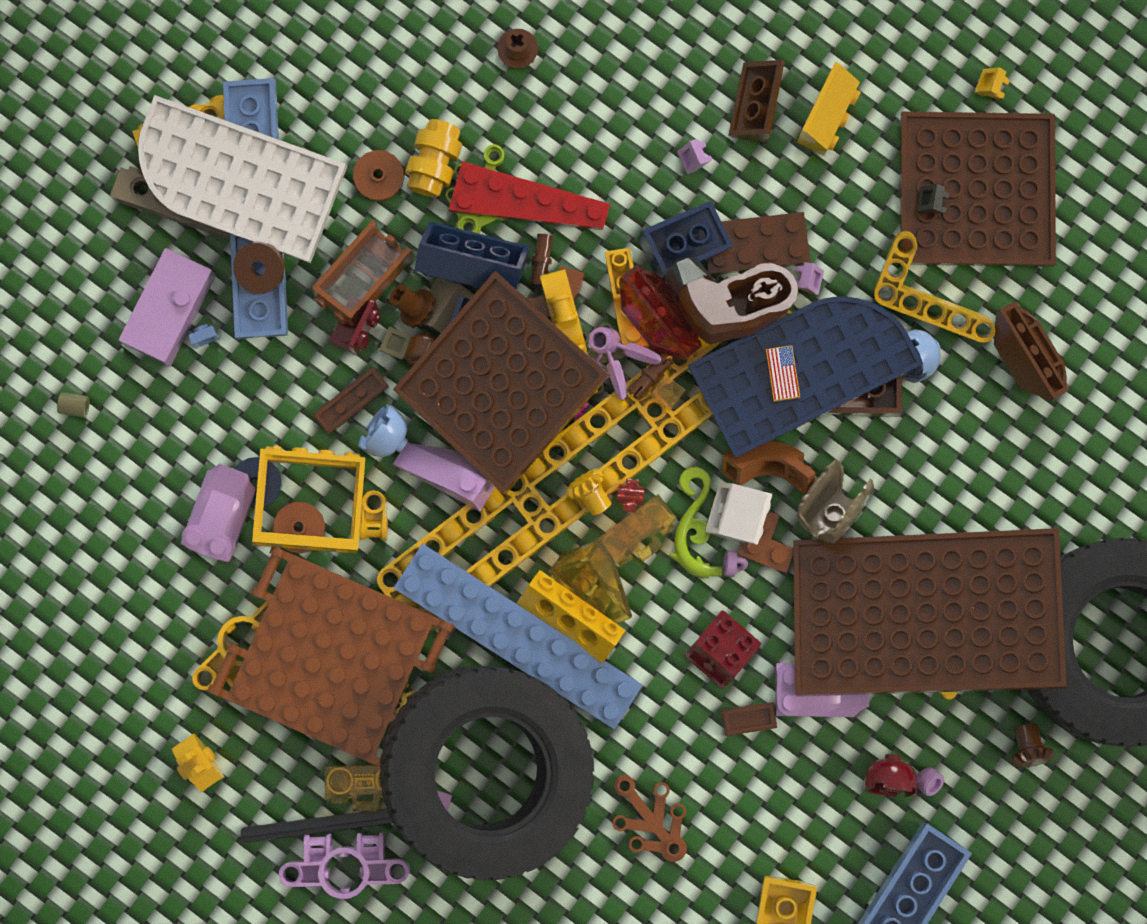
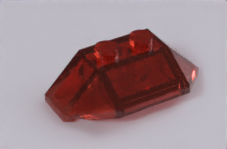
(655, 314)

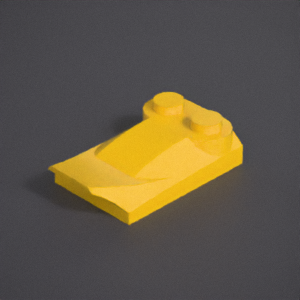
(786, 901)

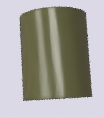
(73, 404)

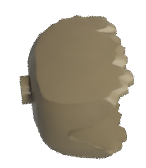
(826, 509)

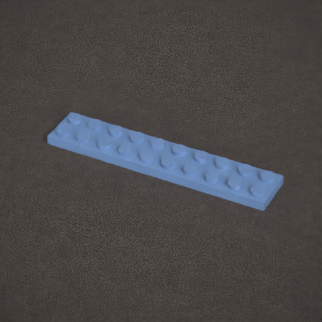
(255, 315)
(517, 636)

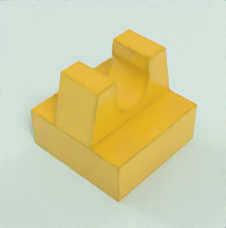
(991, 82)

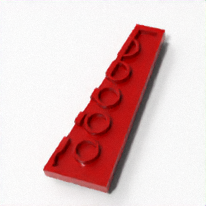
(505, 196)

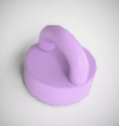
(730, 563)
(929, 781)

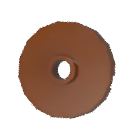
(384, 187)
(302, 513)

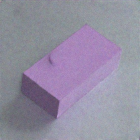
(167, 307)

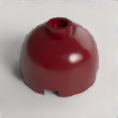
(891, 777)

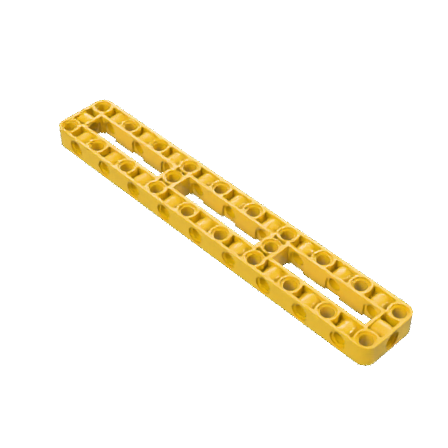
(565, 510)

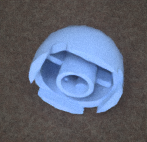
(929, 352)
(385, 433)

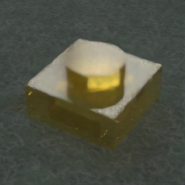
(666, 391)

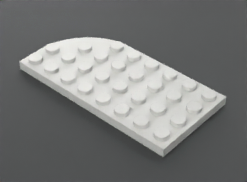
(237, 178)

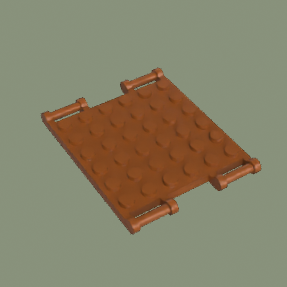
(329, 656)

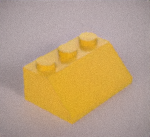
(830, 111)

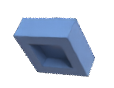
(203, 335)

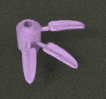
(598, 343)

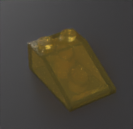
(593, 578)

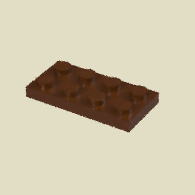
(763, 240)

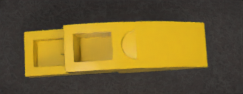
(619, 263)

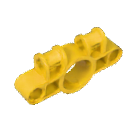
(562, 306)
(215, 661)

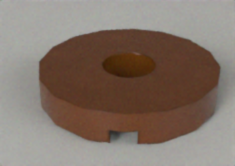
(244, 267)

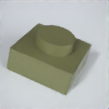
(395, 343)

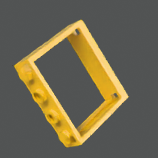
(322, 458)

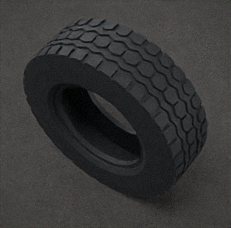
(1083, 706)
(559, 788)

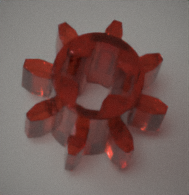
(630, 495)

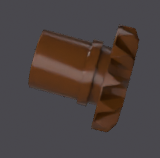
(517, 48)
(413, 305)
(1030, 747)

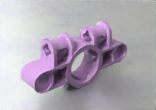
(314, 868)

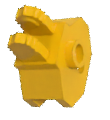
(197, 763)

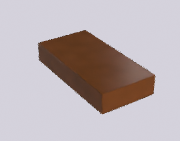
(749, 719)

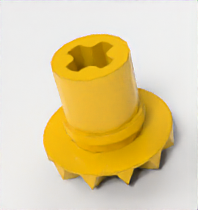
(590, 491)

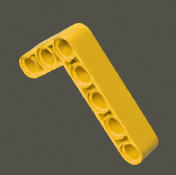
(925, 300)

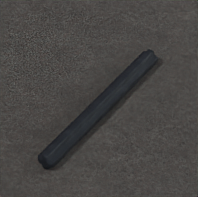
(315, 825)

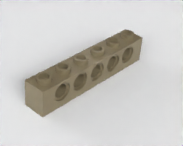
(125, 192)

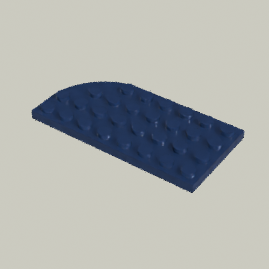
(839, 354)

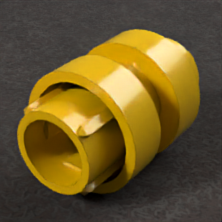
(437, 147)

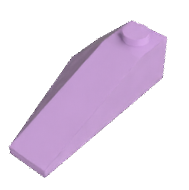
(447, 472)

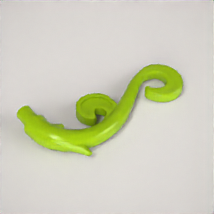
(682, 556)

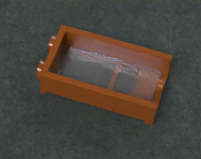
(361, 274)

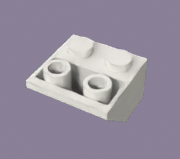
(738, 513)

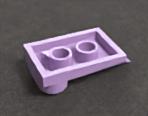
(219, 513)
(822, 706)

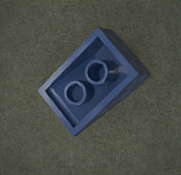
(686, 235)

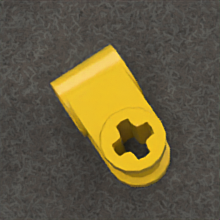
(374, 518)

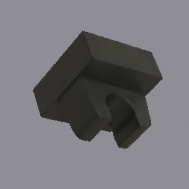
(931, 199)

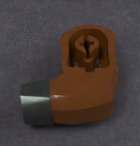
(735, 305)

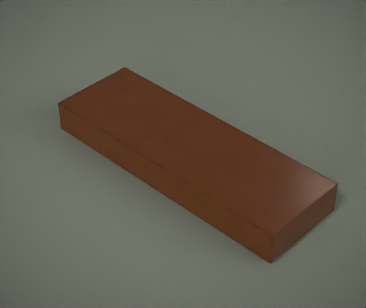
(351, 400)

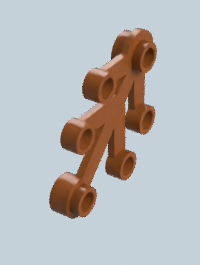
(653, 821)

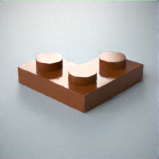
(768, 552)

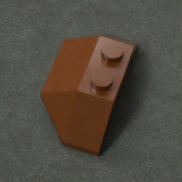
(1029, 353)

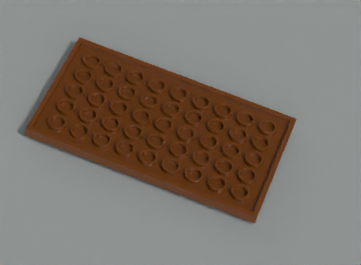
(929, 613)

